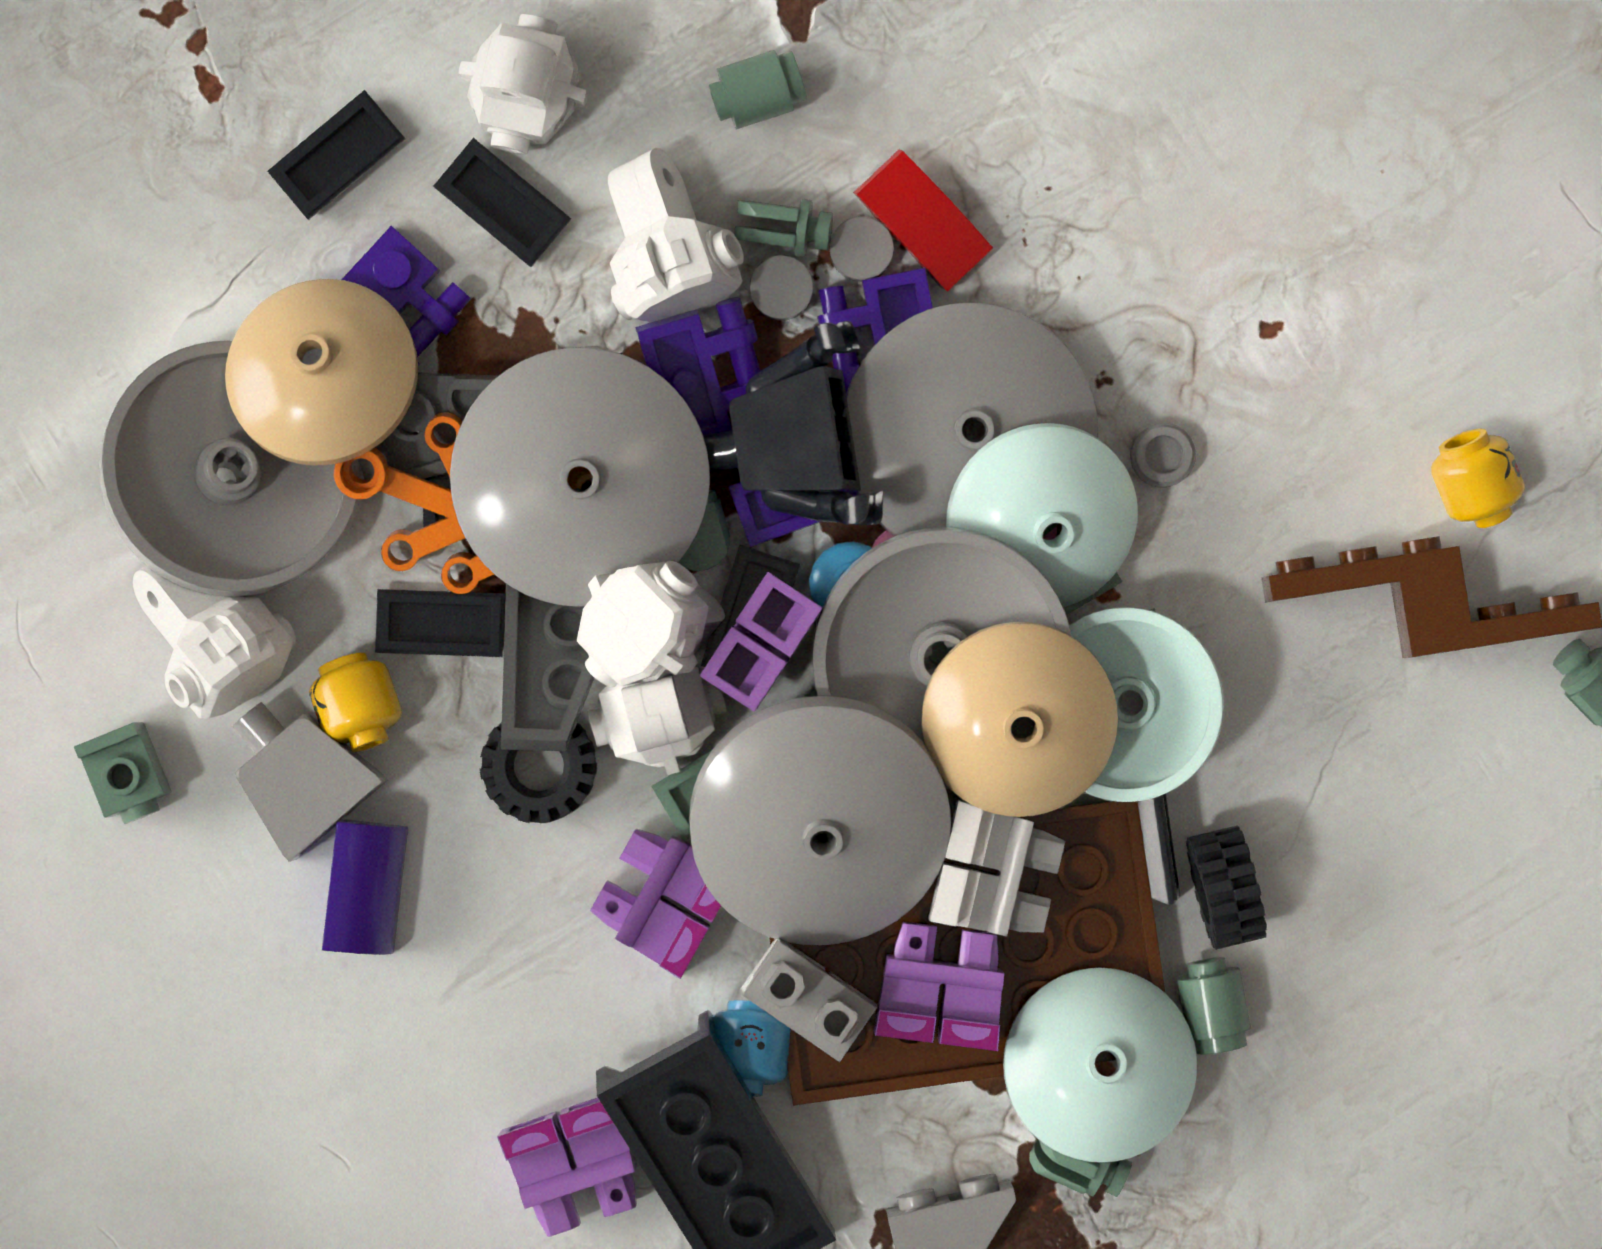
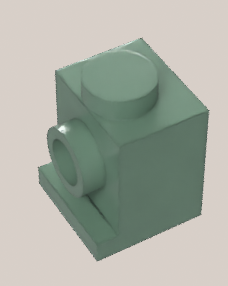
(134, 748)

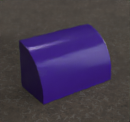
(364, 887)

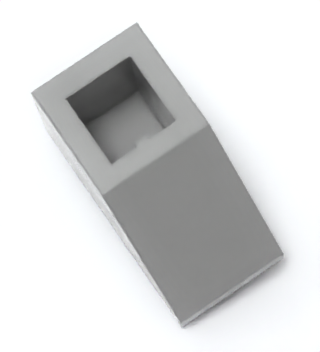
(952, 1220)

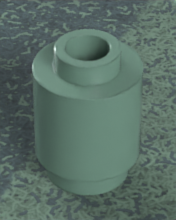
(757, 88)
(1214, 1006)

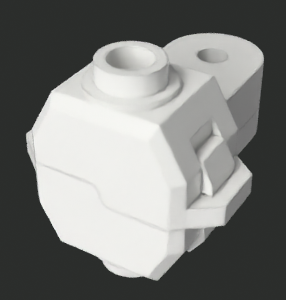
(523, 84)
(667, 255)
(646, 623)
(221, 644)
(657, 718)

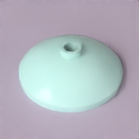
(1046, 478)
(1179, 696)
(1055, 1075)

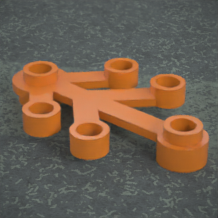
(423, 494)

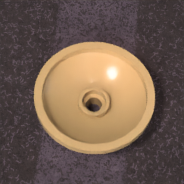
(345, 398)
(1011, 675)

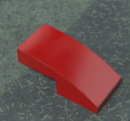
(923, 220)

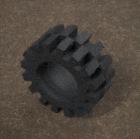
(544, 805)
(1226, 887)

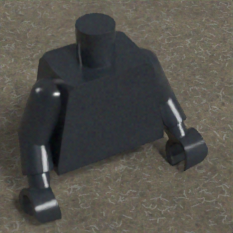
(797, 435)

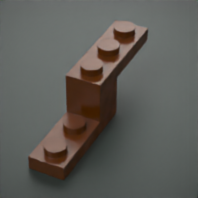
(1430, 598)

